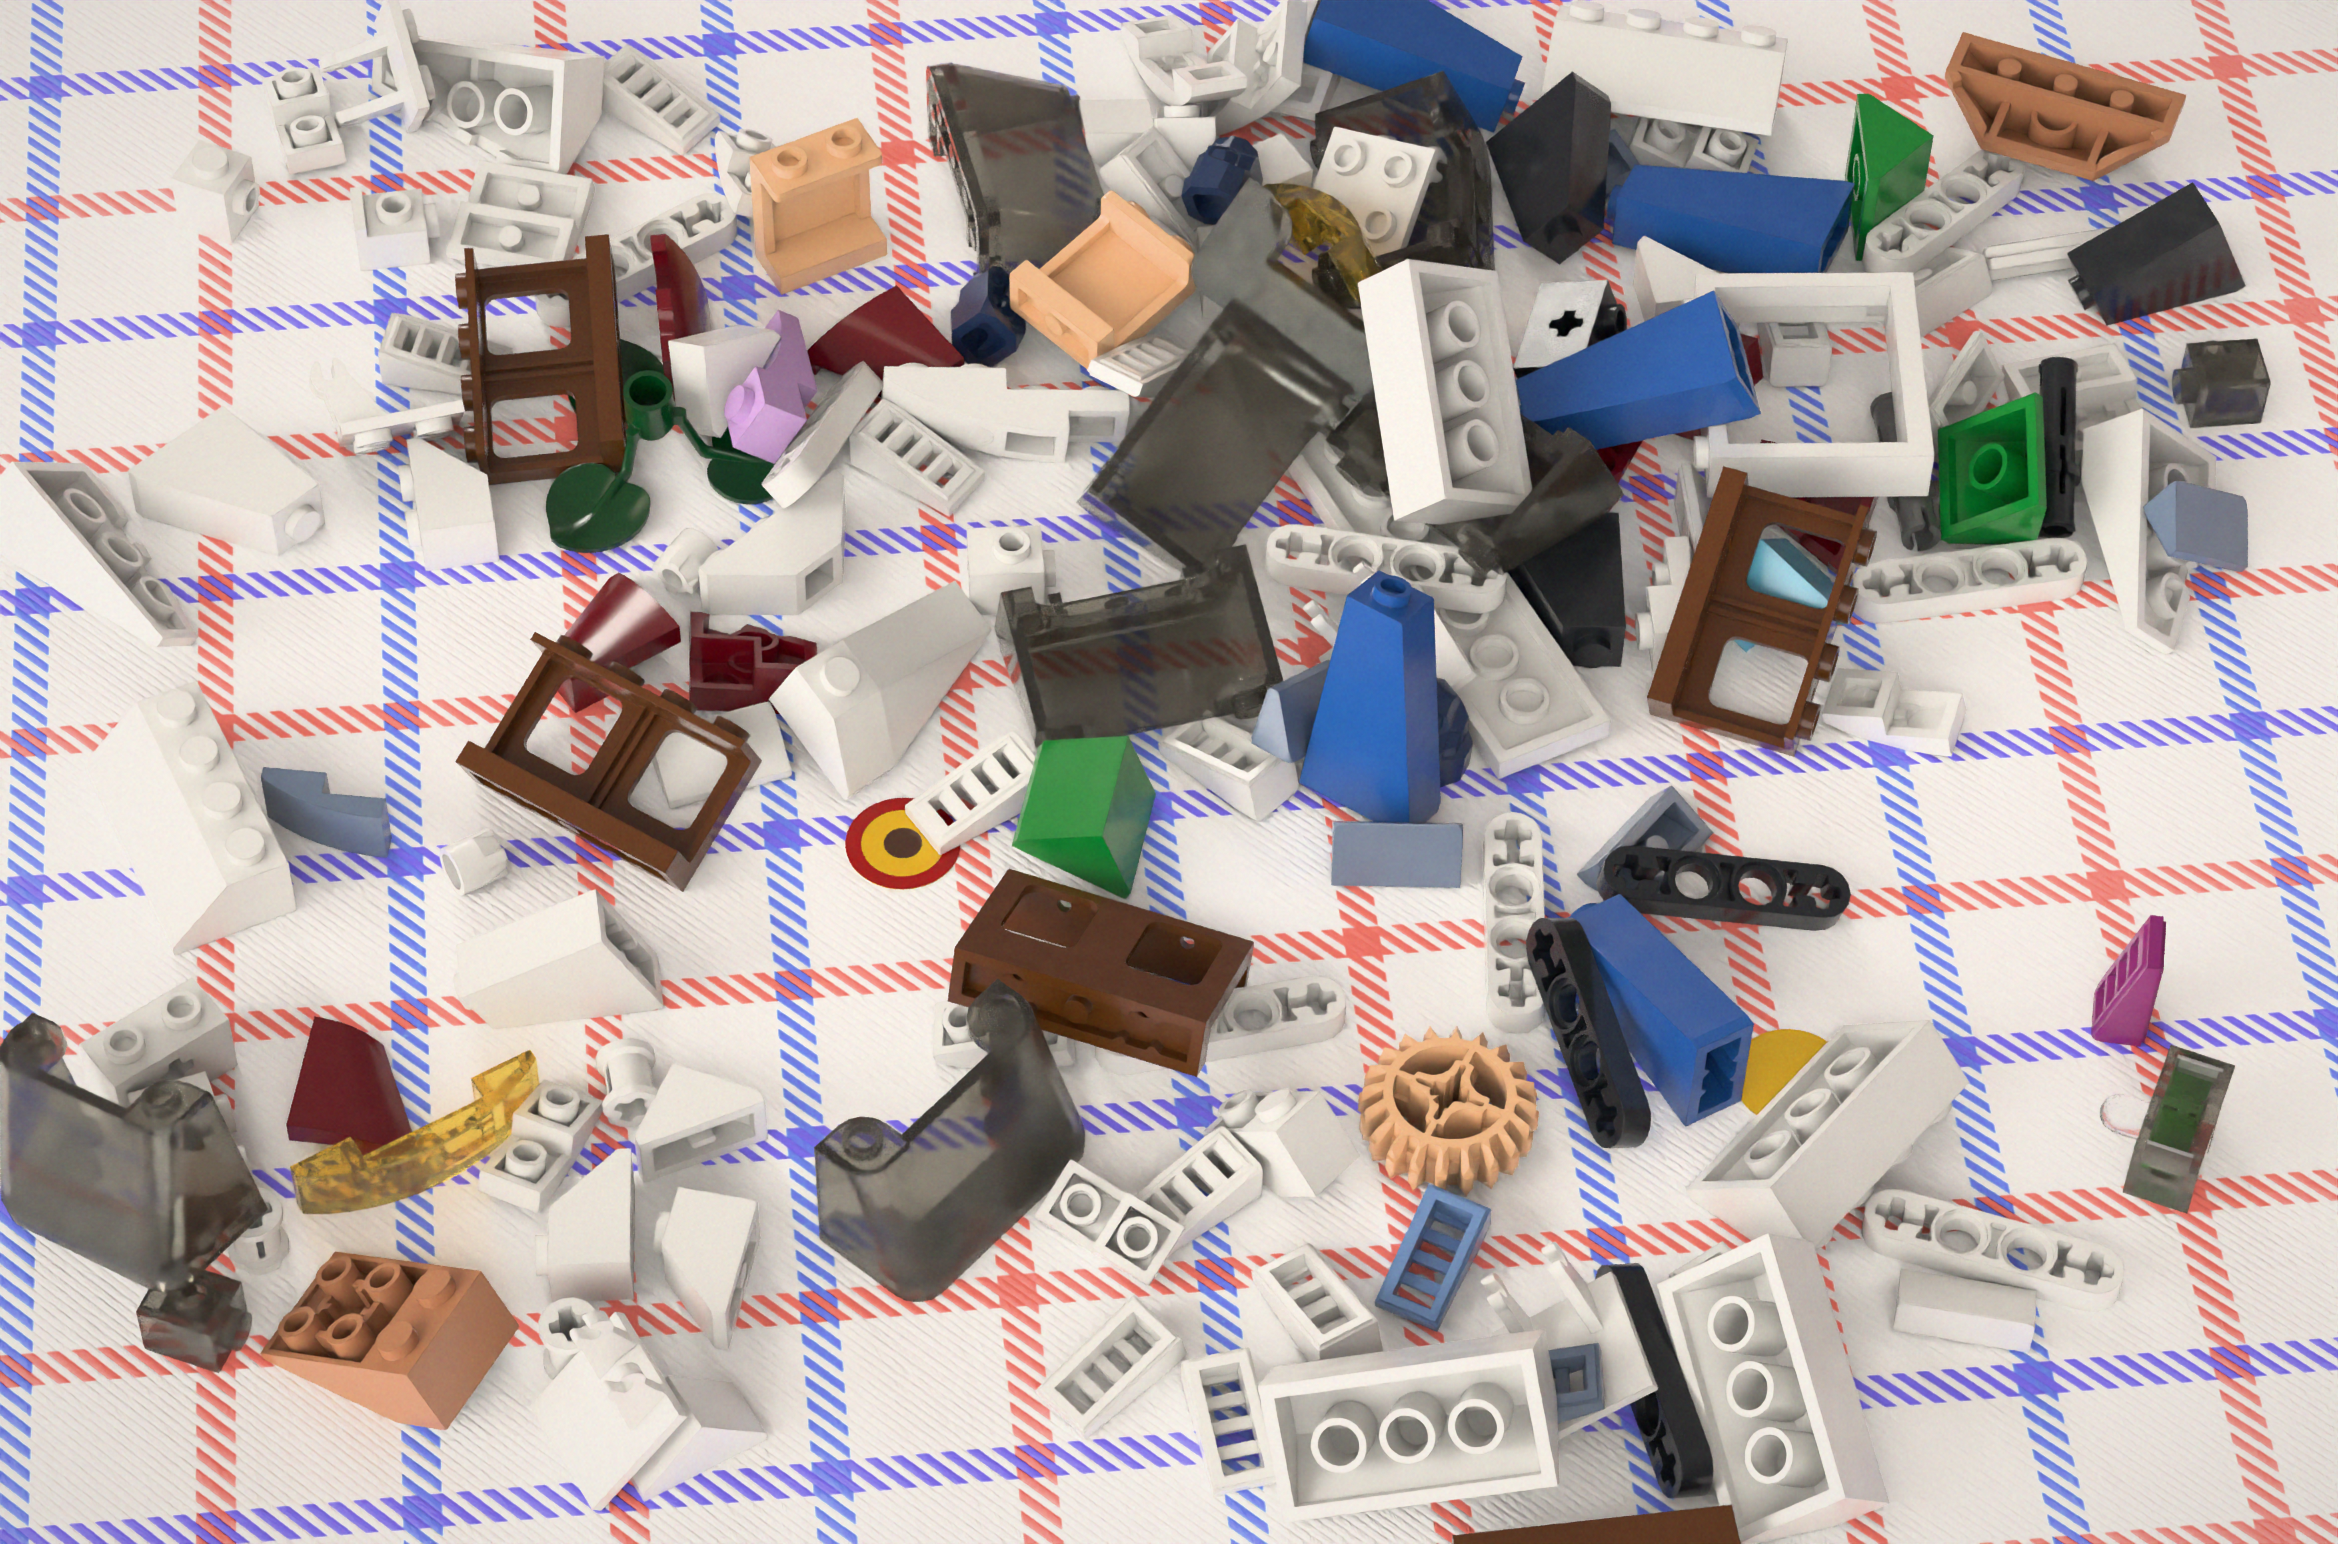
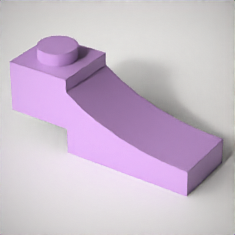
(771, 402)

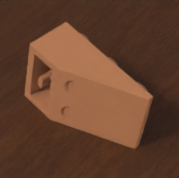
(395, 1336)

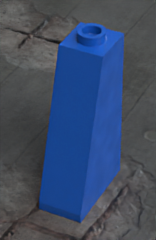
(1410, 39)
(1734, 218)
(1648, 380)
(1379, 707)
(1669, 1011)

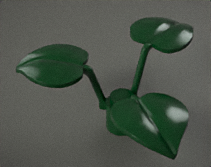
(600, 511)

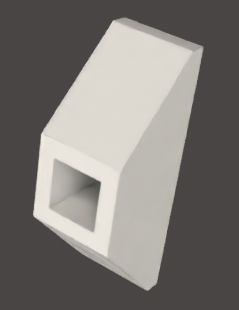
(783, 559)

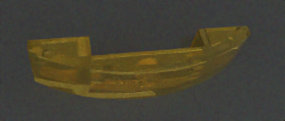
(1324, 219)
(347, 1181)

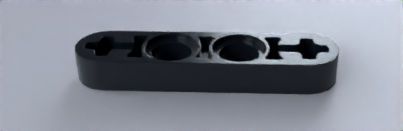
(1723, 877)
(1613, 1097)
(1667, 1415)

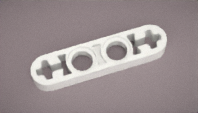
(1936, 208)
(697, 226)
(823, 434)
(1384, 554)
(1971, 588)
(1511, 921)
(1232, 1040)
(1989, 1259)

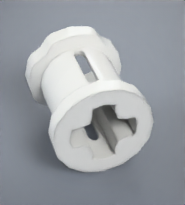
(628, 1080)
(268, 1229)
(554, 1331)

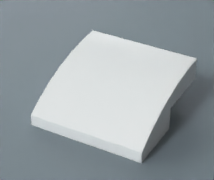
(1269, 59)
(521, 215)
(2103, 386)

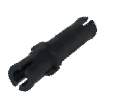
(2061, 472)

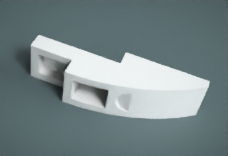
(979, 412)

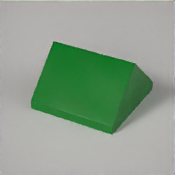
(1885, 162)
(1993, 475)
(1087, 810)

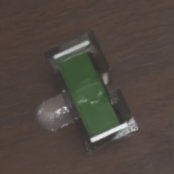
(2172, 1128)

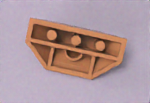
(2057, 109)

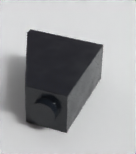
(1556, 167)
(2156, 261)
(1581, 593)

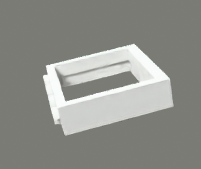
(1830, 468)

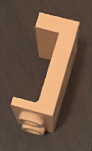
(815, 206)
(1105, 283)

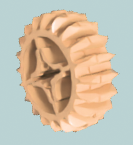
(1446, 1095)

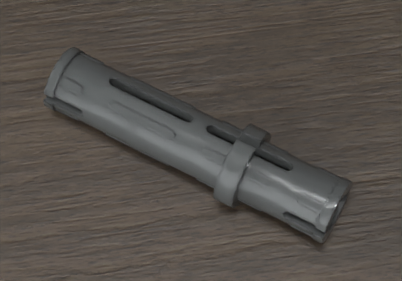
(1913, 512)

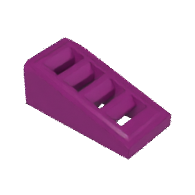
(2130, 988)

